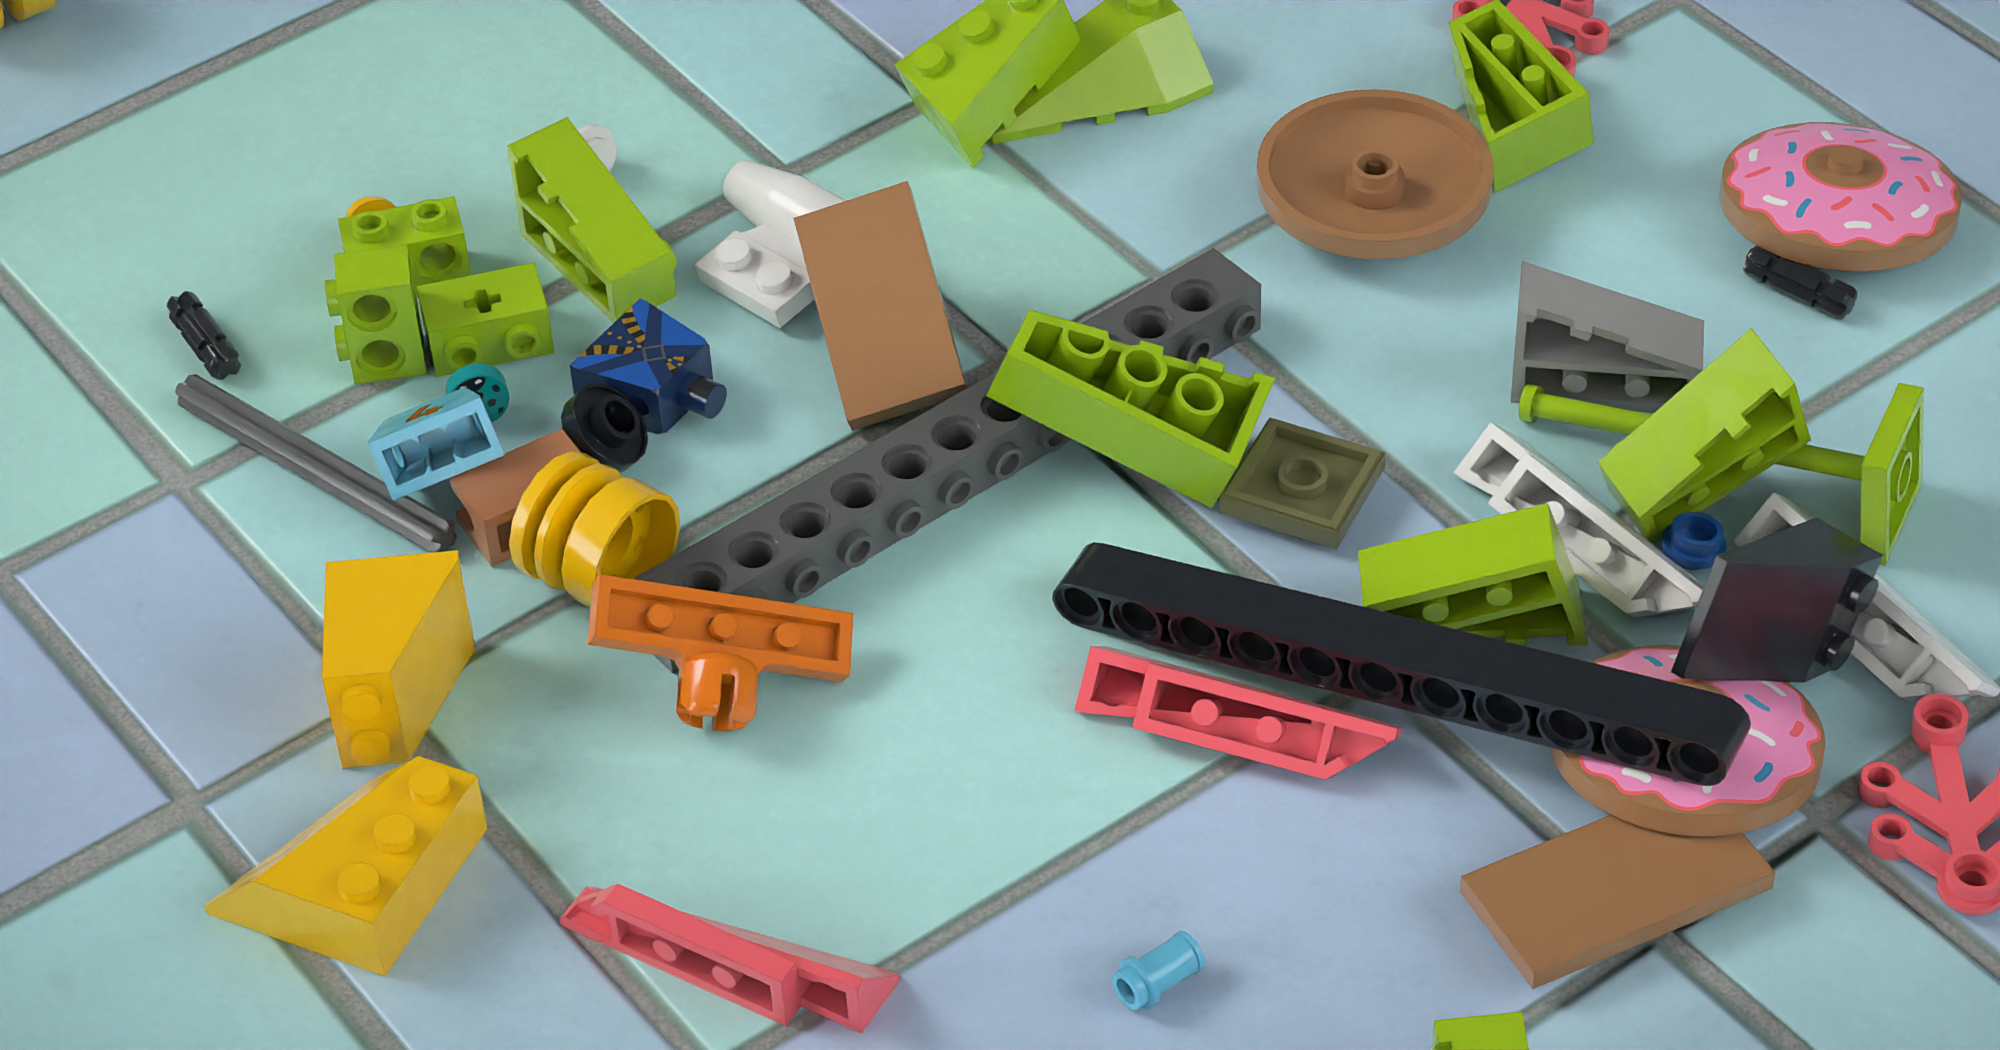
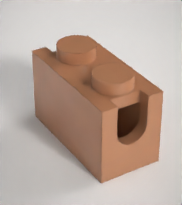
(495, 489)

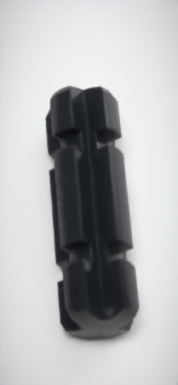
(1801, 282)
(203, 335)

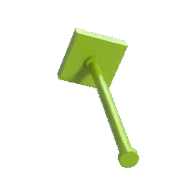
(1887, 472)

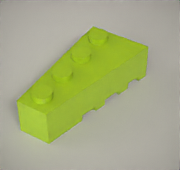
(1133, 403)

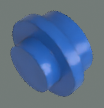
(1694, 540)

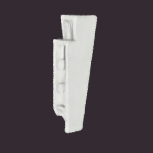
(1597, 541)
(1890, 632)

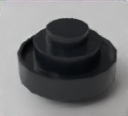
(605, 426)

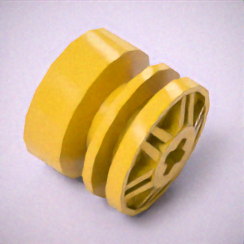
(590, 522)

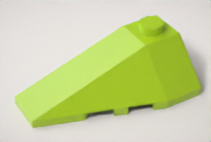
(1127, 61)

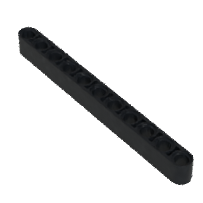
(1406, 663)

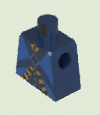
(655, 365)

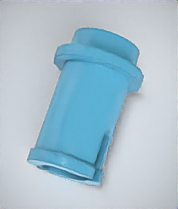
(1145, 978)

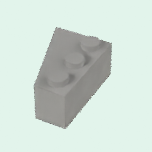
(1601, 343)

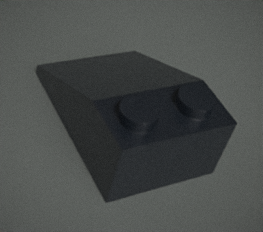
(1780, 607)

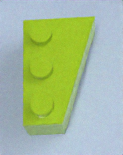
(1707, 438)

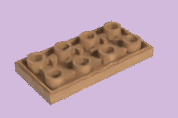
(880, 306)
(1607, 892)

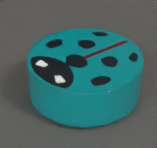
(484, 381)

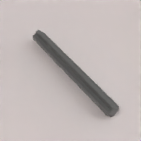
(315, 463)

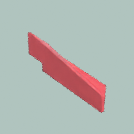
(1228, 714)
(730, 961)

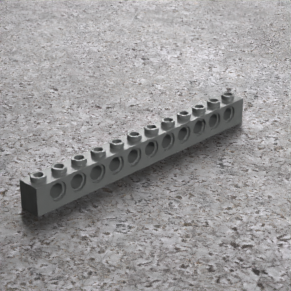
(943, 455)

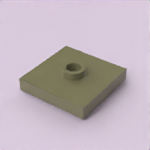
(1302, 483)

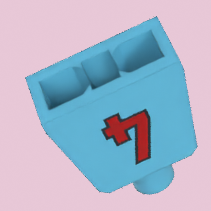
(434, 442)

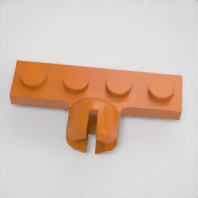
(719, 642)

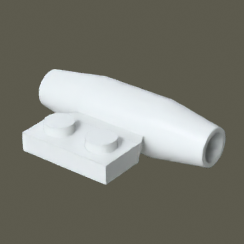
(765, 264)

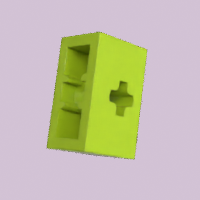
(485, 319)

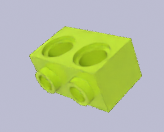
(429, 230)
(378, 314)

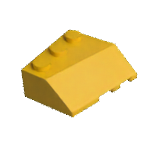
(366, 868)

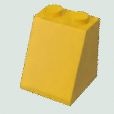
(392, 650)

